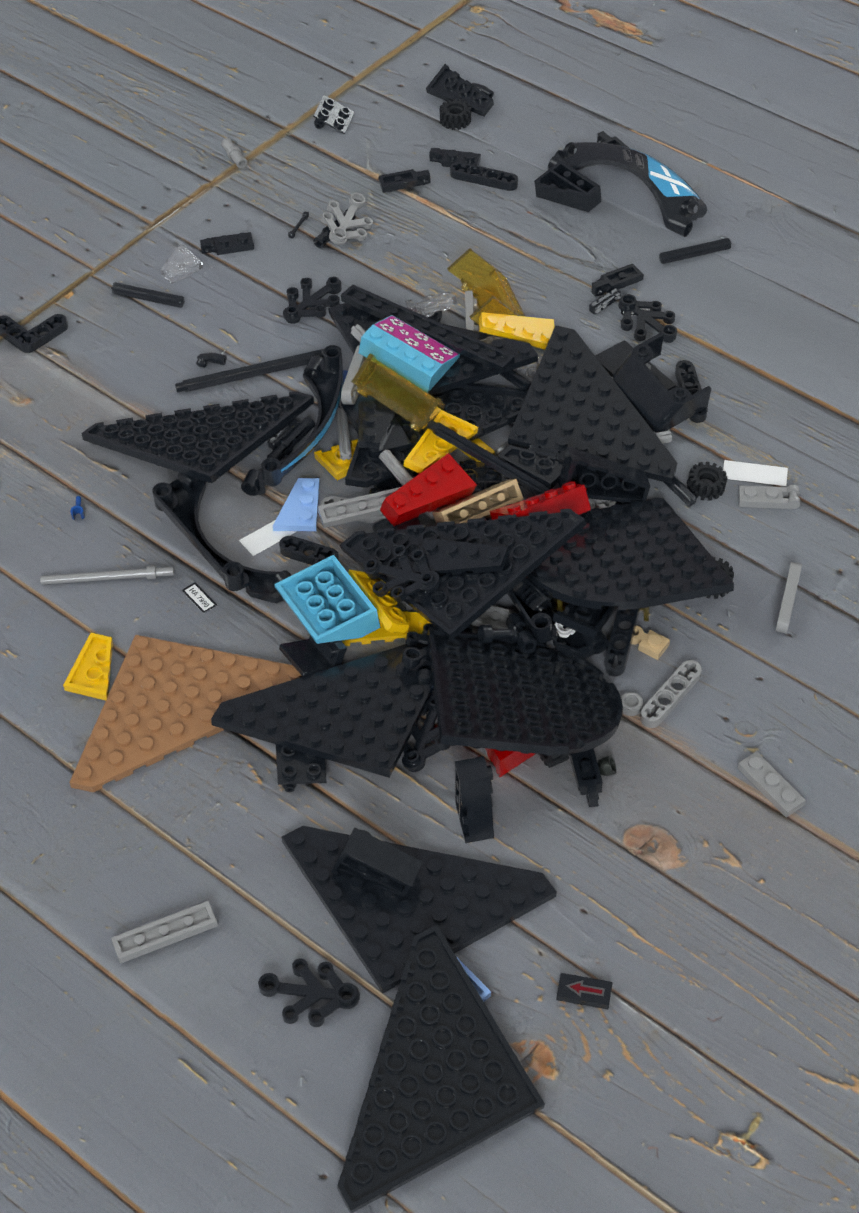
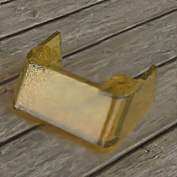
(487, 284)
(397, 393)

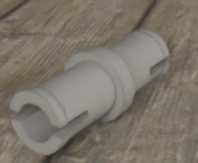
(234, 153)

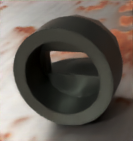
(607, 766)

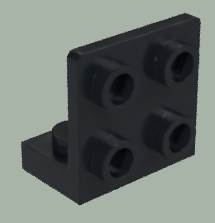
(312, 657)

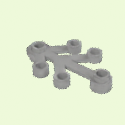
(339, 235)

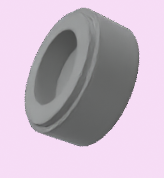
(632, 704)

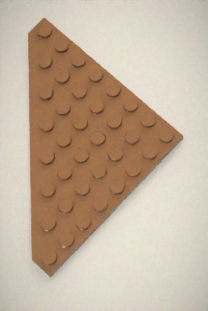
(165, 704)

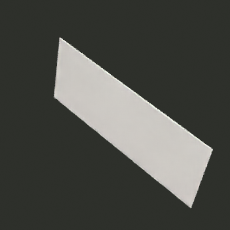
(756, 473)
(263, 538)

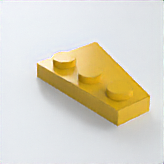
(92, 668)

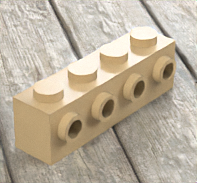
(480, 503)

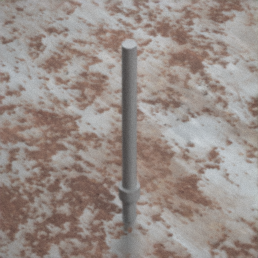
(150, 572)

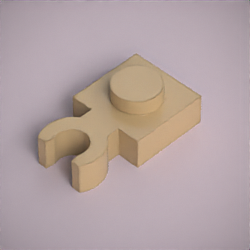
(650, 643)

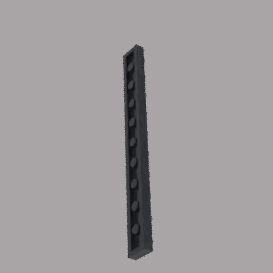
(451, 338)

